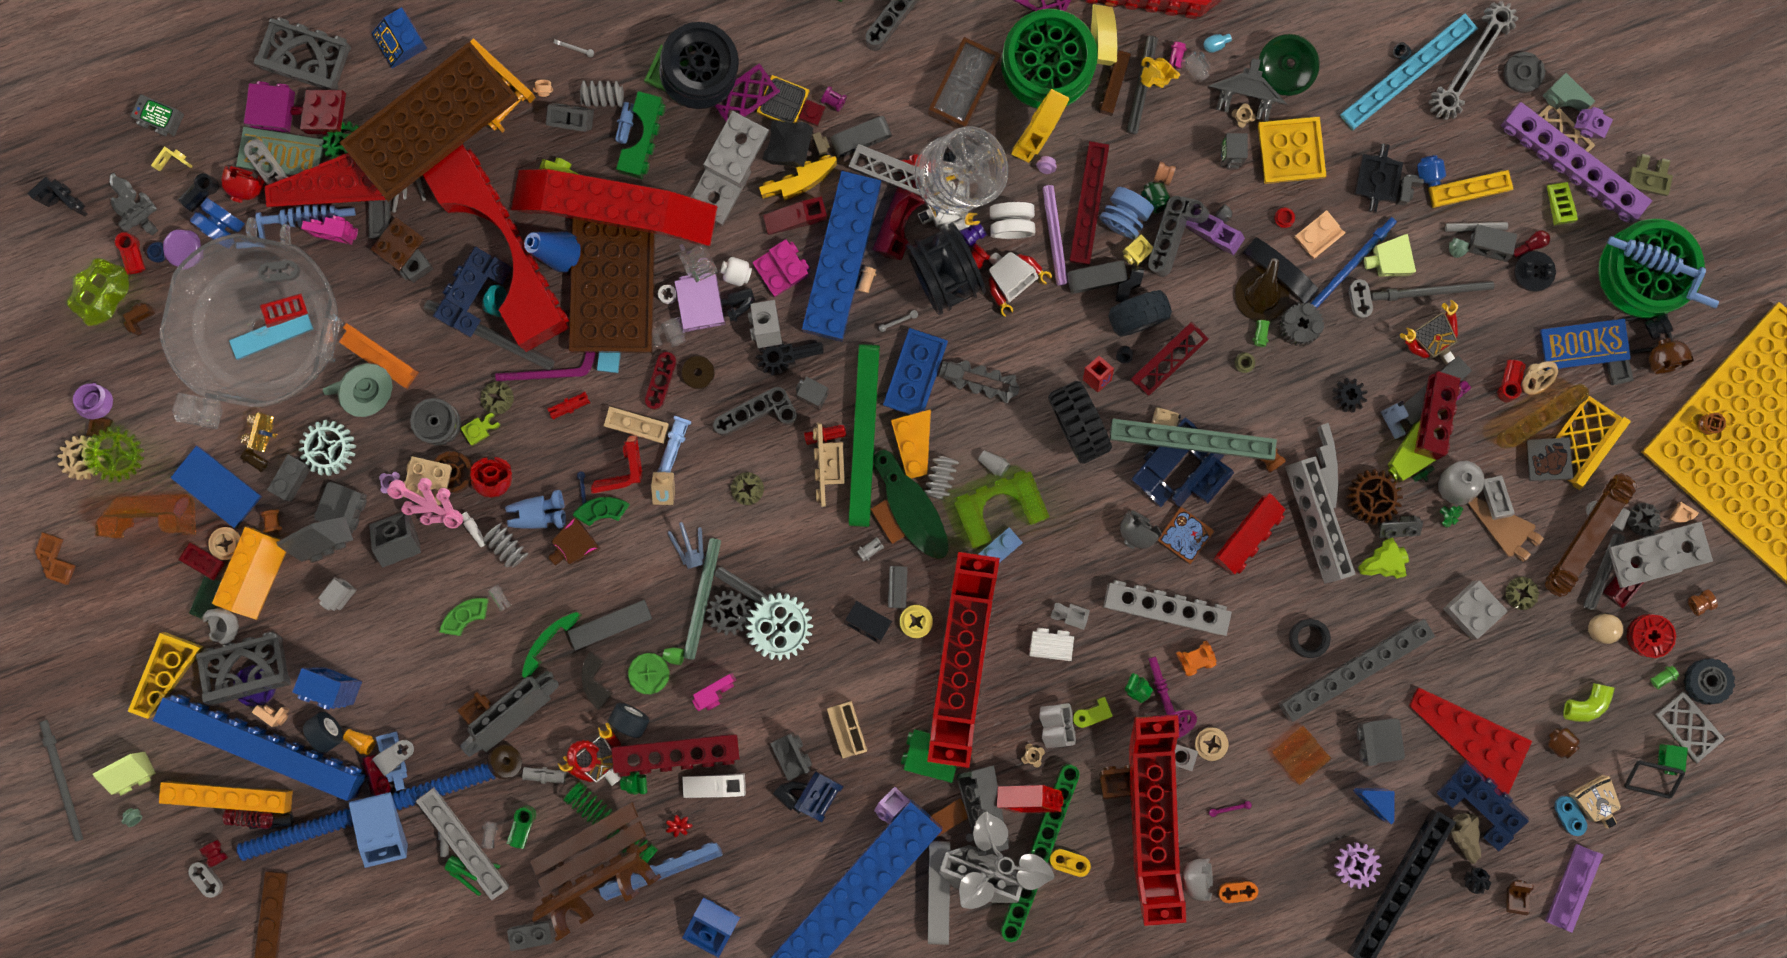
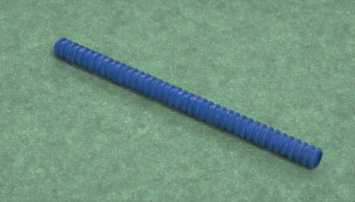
(344, 818)

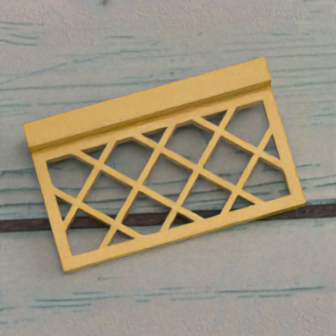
(1602, 447)

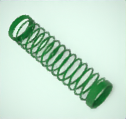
(576, 792)

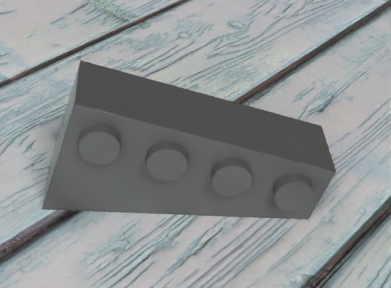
(979, 796)

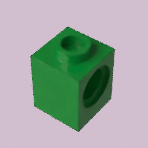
(1672, 757)

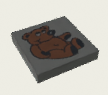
(1549, 459)

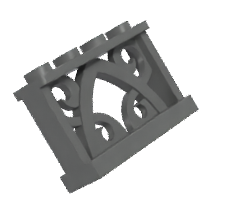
(319, 77)
(268, 681)

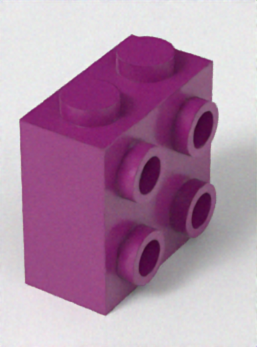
(269, 107)

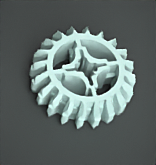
(311, 452)

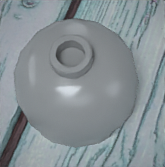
(1197, 879)

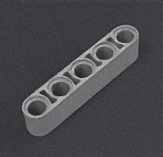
(938, 895)

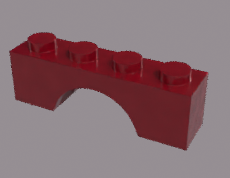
(891, 237)

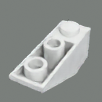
(714, 786)

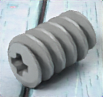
(599, 93)
(941, 477)
(504, 546)

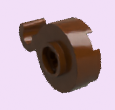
(462, 464)

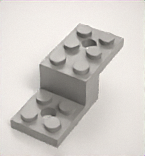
(729, 164)
(1660, 554)

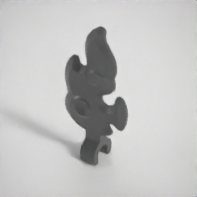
(125, 202)

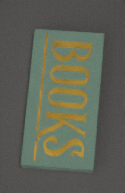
(291, 151)

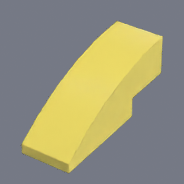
(1105, 34)

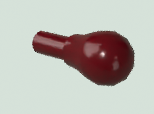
(1537, 241)

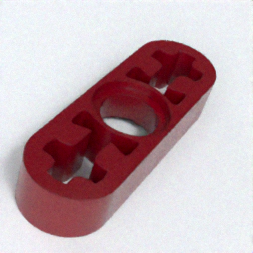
(670, 367)

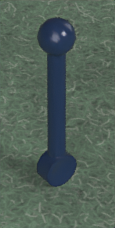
(581, 475)

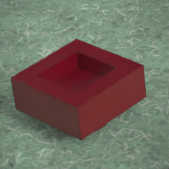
(812, 113)

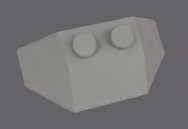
(966, 860)

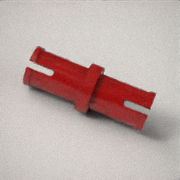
(569, 405)

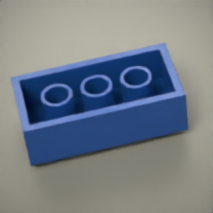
(326, 687)

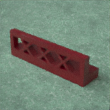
(1154, 362)

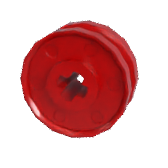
(1639, 632)

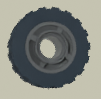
(1721, 677)

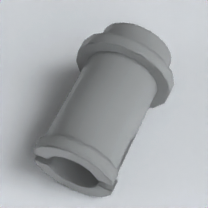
(870, 549)

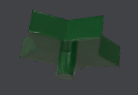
(1423, 474)

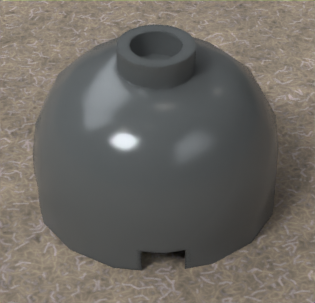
(1138, 531)

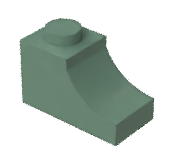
(1568, 93)

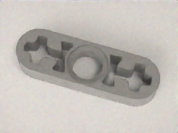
(253, 157)

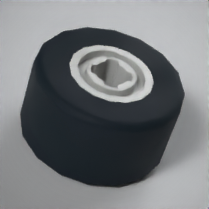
(628, 720)
(323, 732)

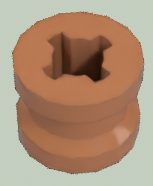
(1164, 173)

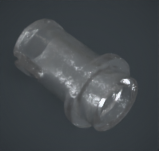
(497, 595)
(489, 834)

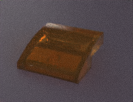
(1301, 755)

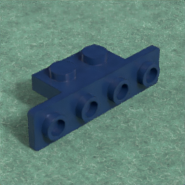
(1205, 481)

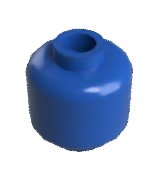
(1431, 170)

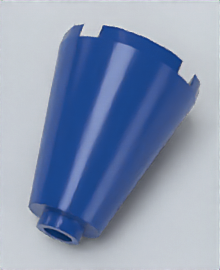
(554, 249)

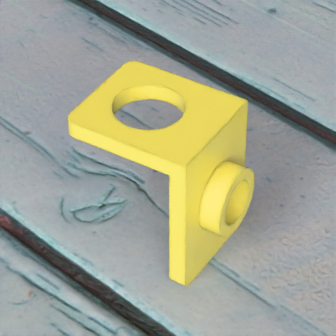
(166, 153)

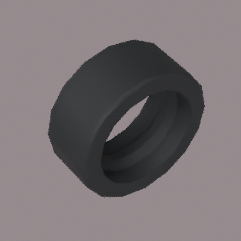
(1325, 633)

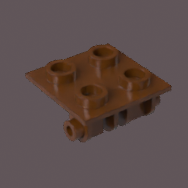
(397, 244)

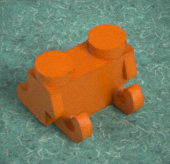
(1197, 659)

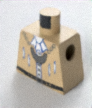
(1598, 800)

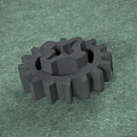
(724, 621)

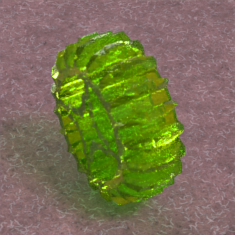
(111, 472)

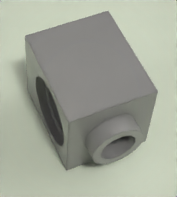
(1190, 757)

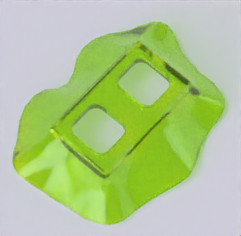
(105, 297)

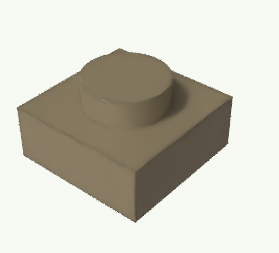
(821, 144)

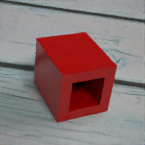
(1098, 374)

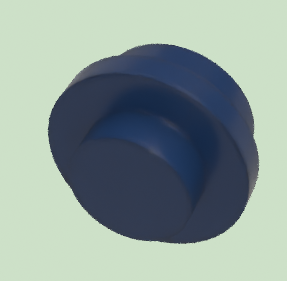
(155, 252)

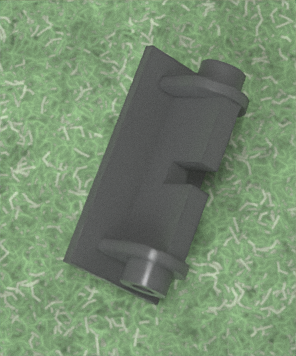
(1407, 526)

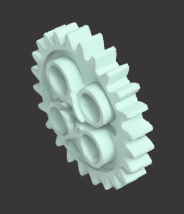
(766, 613)

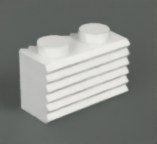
(1051, 646)

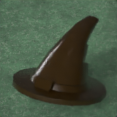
(1260, 293)

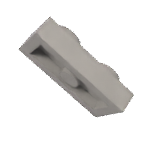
(1497, 498)

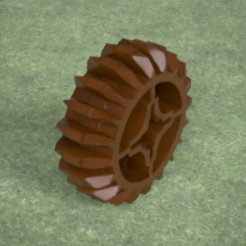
(1378, 489)

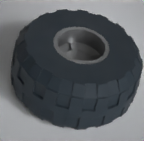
(1140, 313)

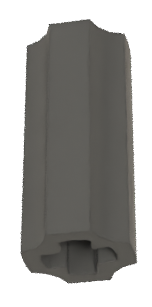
(897, 587)

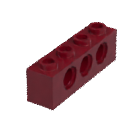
(1426, 443)

